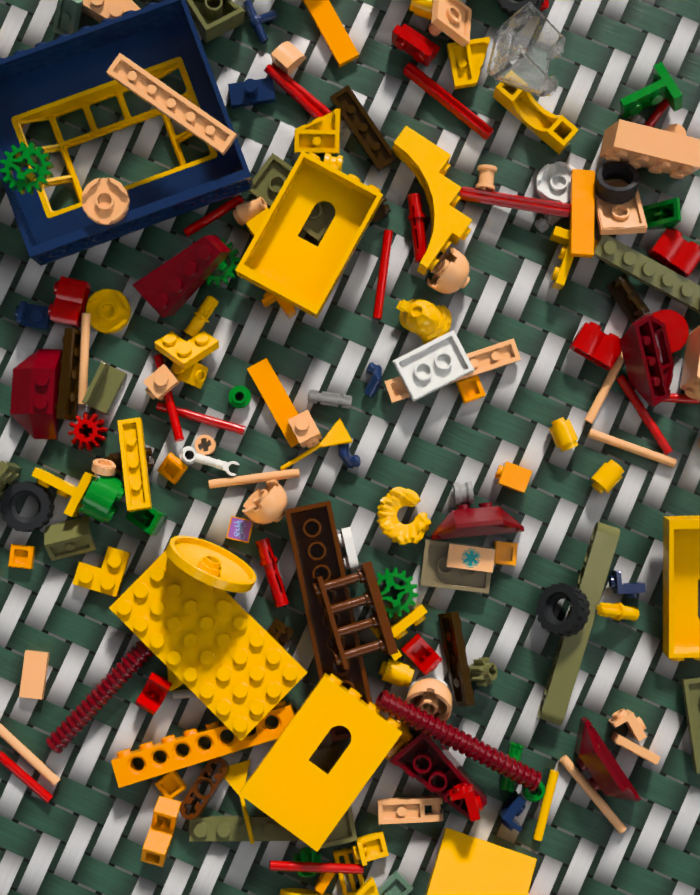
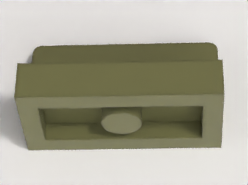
(104, 388)
(69, 538)

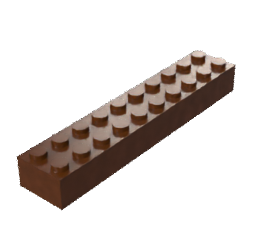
(315, 555)

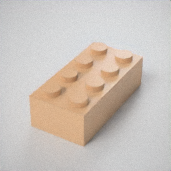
(651, 149)

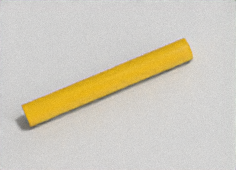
(545, 806)

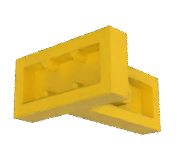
(560, 273)
(65, 488)
(414, 617)

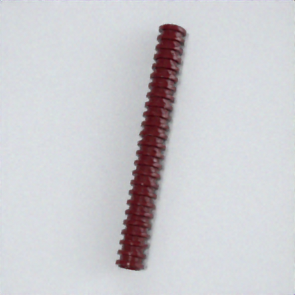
(98, 697)
(458, 740)

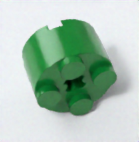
(101, 498)

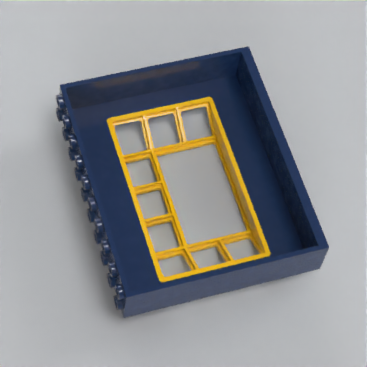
(73, 76)

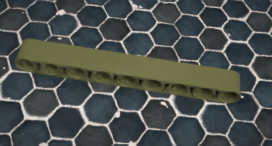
(572, 648)

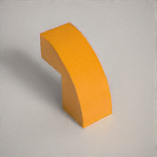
(161, 831)

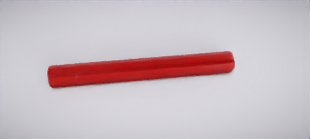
(448, 101)
(515, 202)

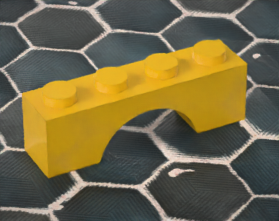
(551, 128)

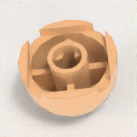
(450, 272)
(266, 504)
(432, 697)

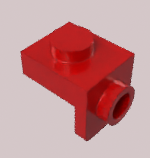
(422, 654)
(153, 693)
(473, 802)

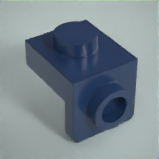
(630, 590)

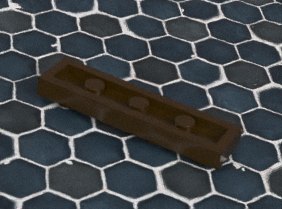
(363, 129)
(69, 377)
(456, 659)

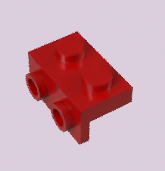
(414, 44)

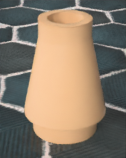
(248, 210)

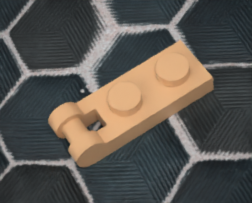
(409, 810)

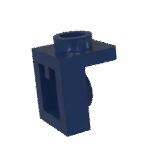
(32, 316)
(512, 808)

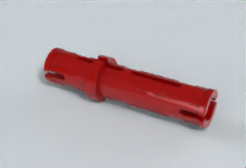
(416, 220)
(272, 573)

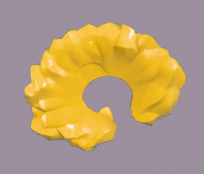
(392, 526)

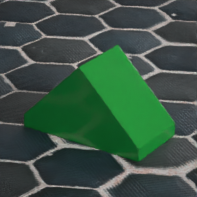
(663, 214)
(148, 520)

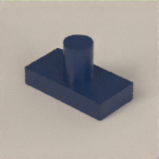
(251, 92)

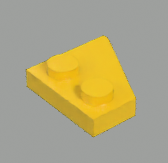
(320, 135)

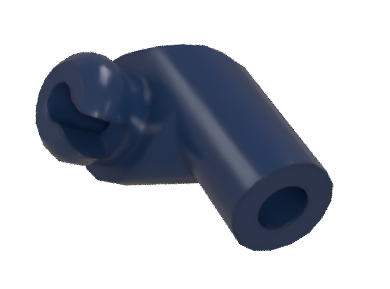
(375, 380)
(349, 460)

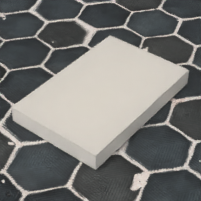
(433, 365)

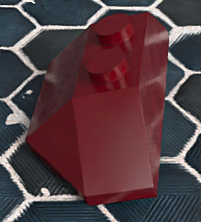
(648, 359)
(36, 393)
(476, 522)
(601, 765)

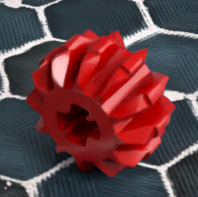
(81, 438)

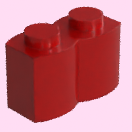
(675, 252)
(69, 301)
(597, 345)

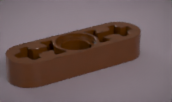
(200, 807)

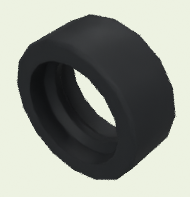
(618, 170)

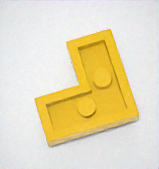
(186, 352)
(105, 578)

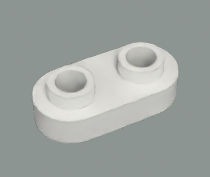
(351, 559)

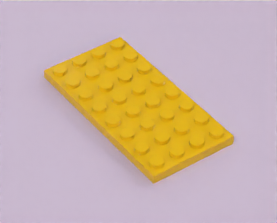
(209, 644)

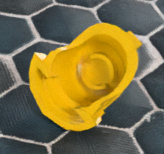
(424, 318)

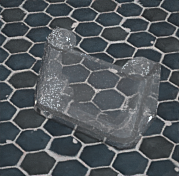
(524, 52)

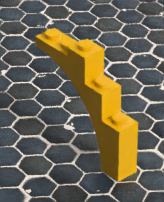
(429, 166)

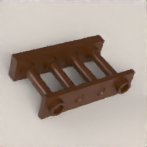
(371, 598)

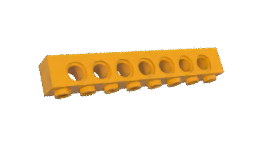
(127, 773)

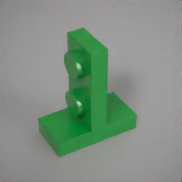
(653, 94)

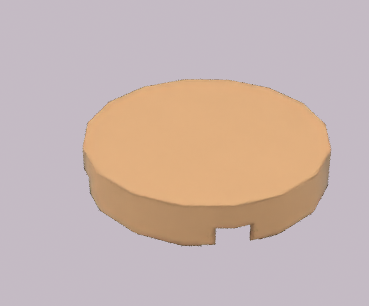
(105, 201)

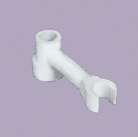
(202, 459)

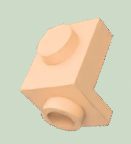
(160, 383)
(305, 429)
(634, 724)

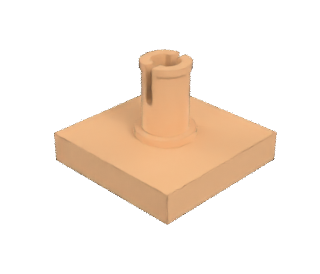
(451, 18)

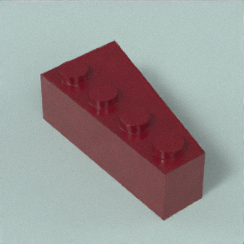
(178, 278)
(435, 768)

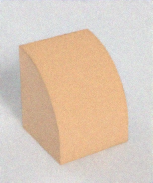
(287, 57)

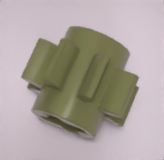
(483, 671)

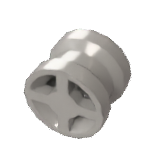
(463, 493)

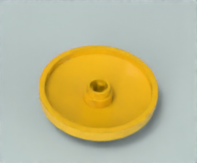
(211, 564)

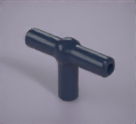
(257, 21)

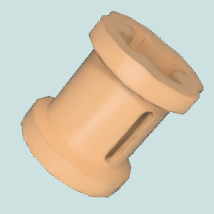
(486, 177)

